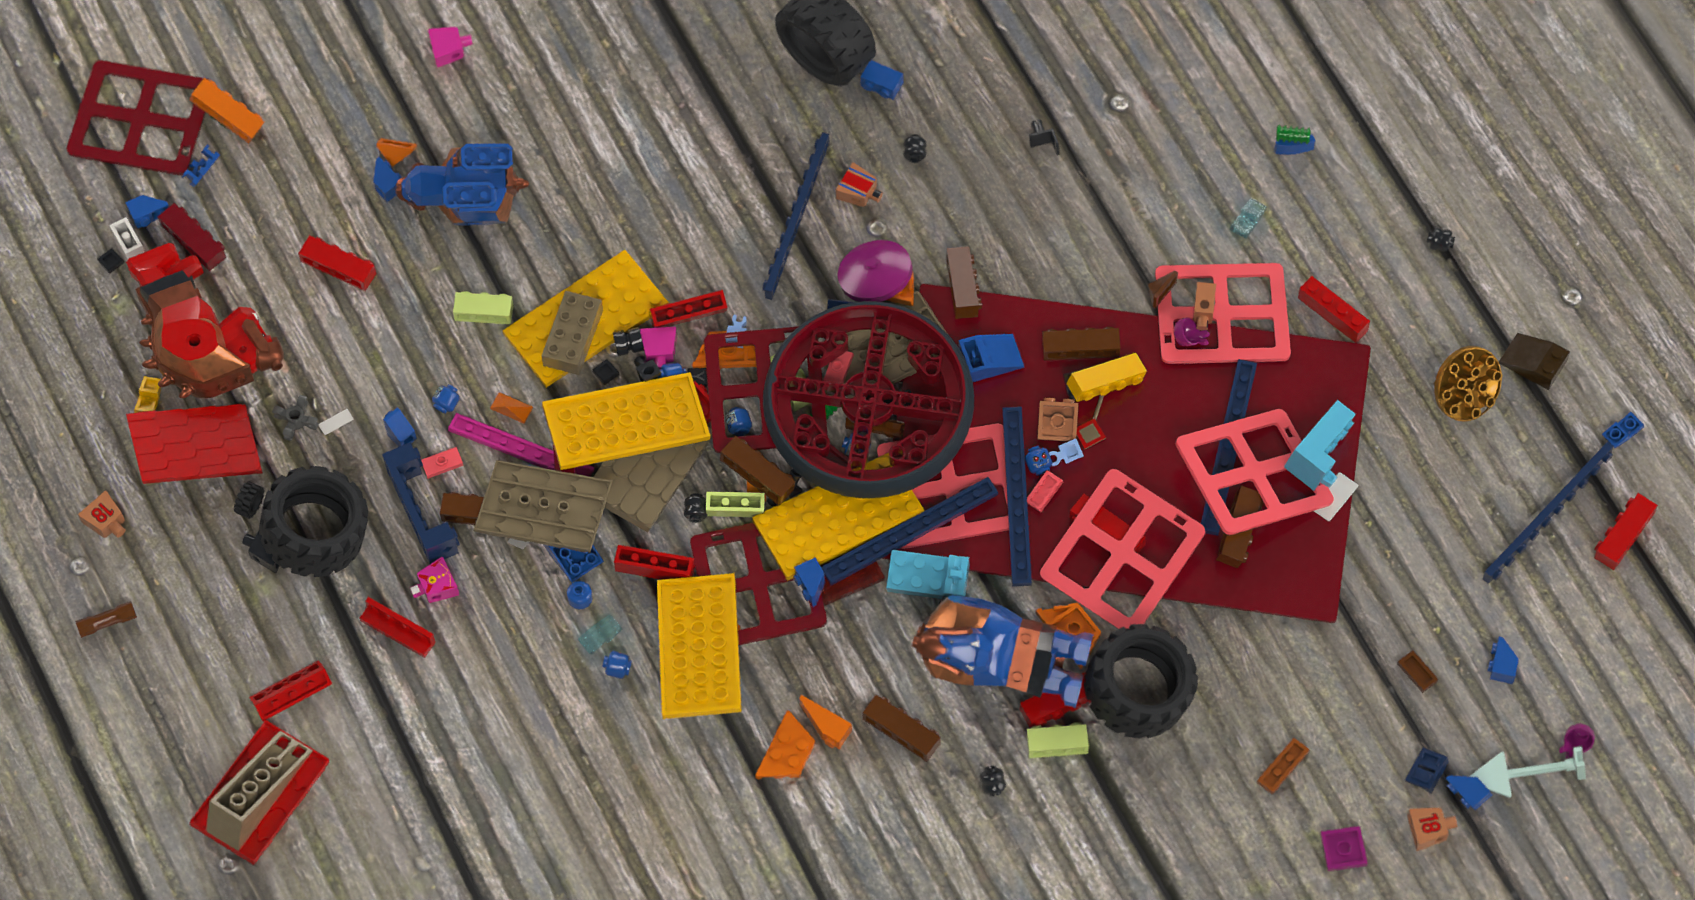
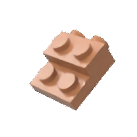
(1057, 420)

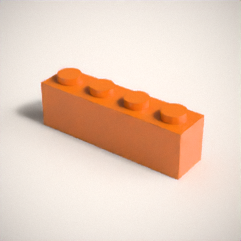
(227, 110)

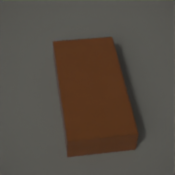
(1417, 671)

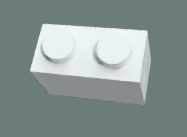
(126, 238)

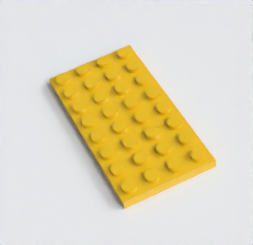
(626, 303)
(625, 421)
(830, 524)
(698, 646)

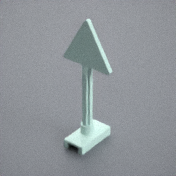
(1496, 775)

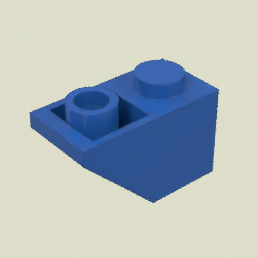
(385, 179)
(145, 210)
(398, 428)
(811, 579)
(1505, 662)
(1471, 789)

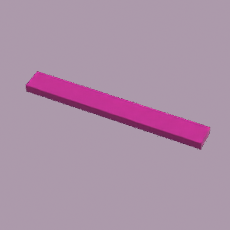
(508, 443)

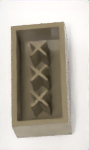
(572, 332)

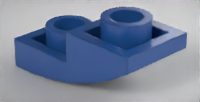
(1287, 148)
(1623, 430)

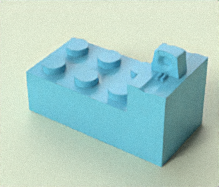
(1311, 458)
(927, 574)

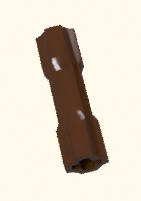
(890, 428)
(91, 624)

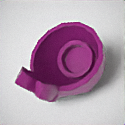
(1187, 333)
(1577, 736)

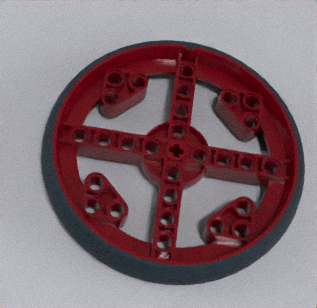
(832, 326)

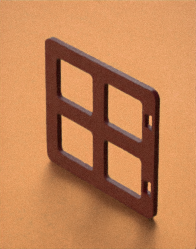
(138, 117)
(718, 393)
(758, 582)

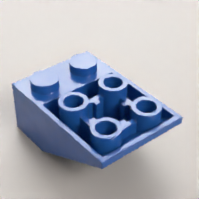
(990, 355)
(574, 562)

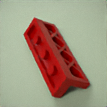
(397, 627)
(290, 690)

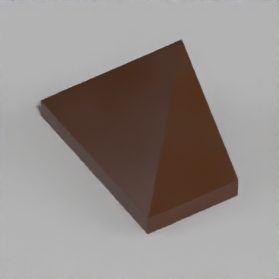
(1161, 287)

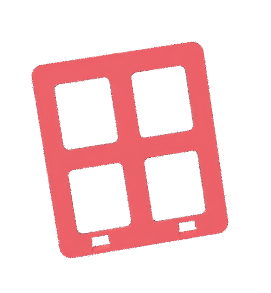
(1225, 313)
(1251, 471)
(952, 484)
(1122, 551)

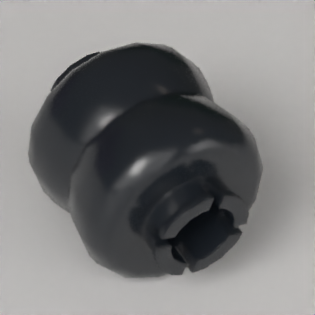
(915, 148)
(1440, 239)
(695, 508)
(992, 780)

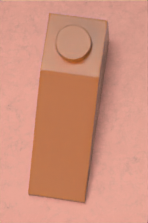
(829, 726)

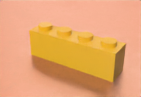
(1106, 377)

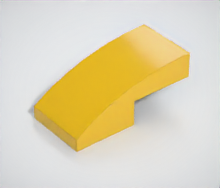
(148, 395)

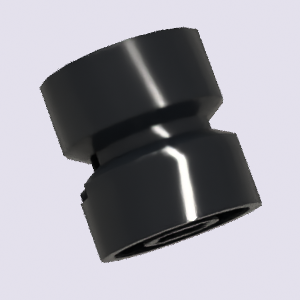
(628, 341)

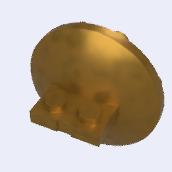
(1467, 383)

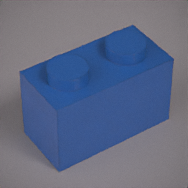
(881, 80)

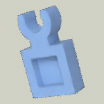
(737, 327)
(1068, 451)

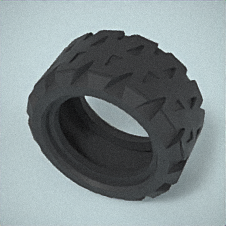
(826, 38)
(318, 487)
(1164, 653)

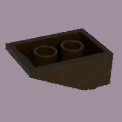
(1535, 359)

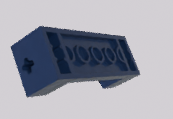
(404, 464)

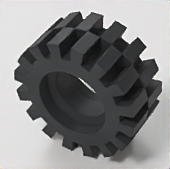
(249, 499)

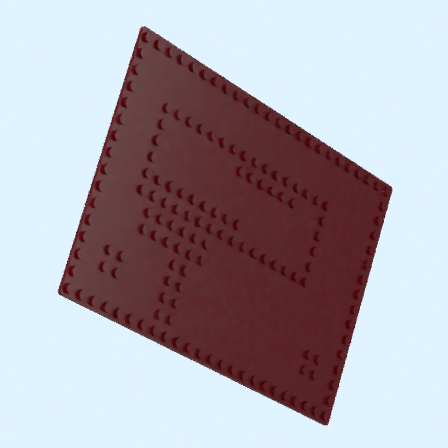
(1291, 563)

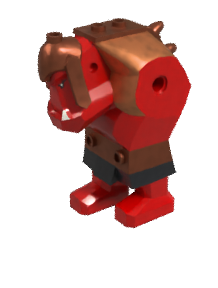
(186, 335)

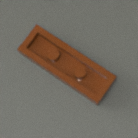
(1283, 766)

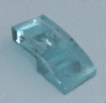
(1248, 218)
(600, 633)

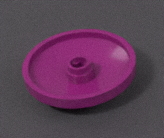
(875, 271)

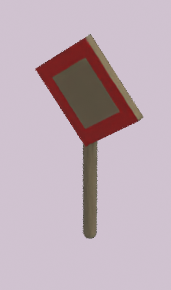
(1090, 432)

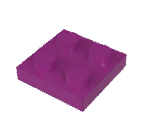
(1343, 848)

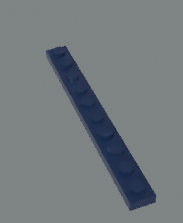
(793, 222)
(1226, 453)
(1017, 496)
(1544, 517)
(909, 531)

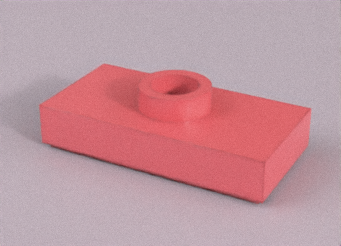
(839, 368)
(442, 462)
(1044, 491)

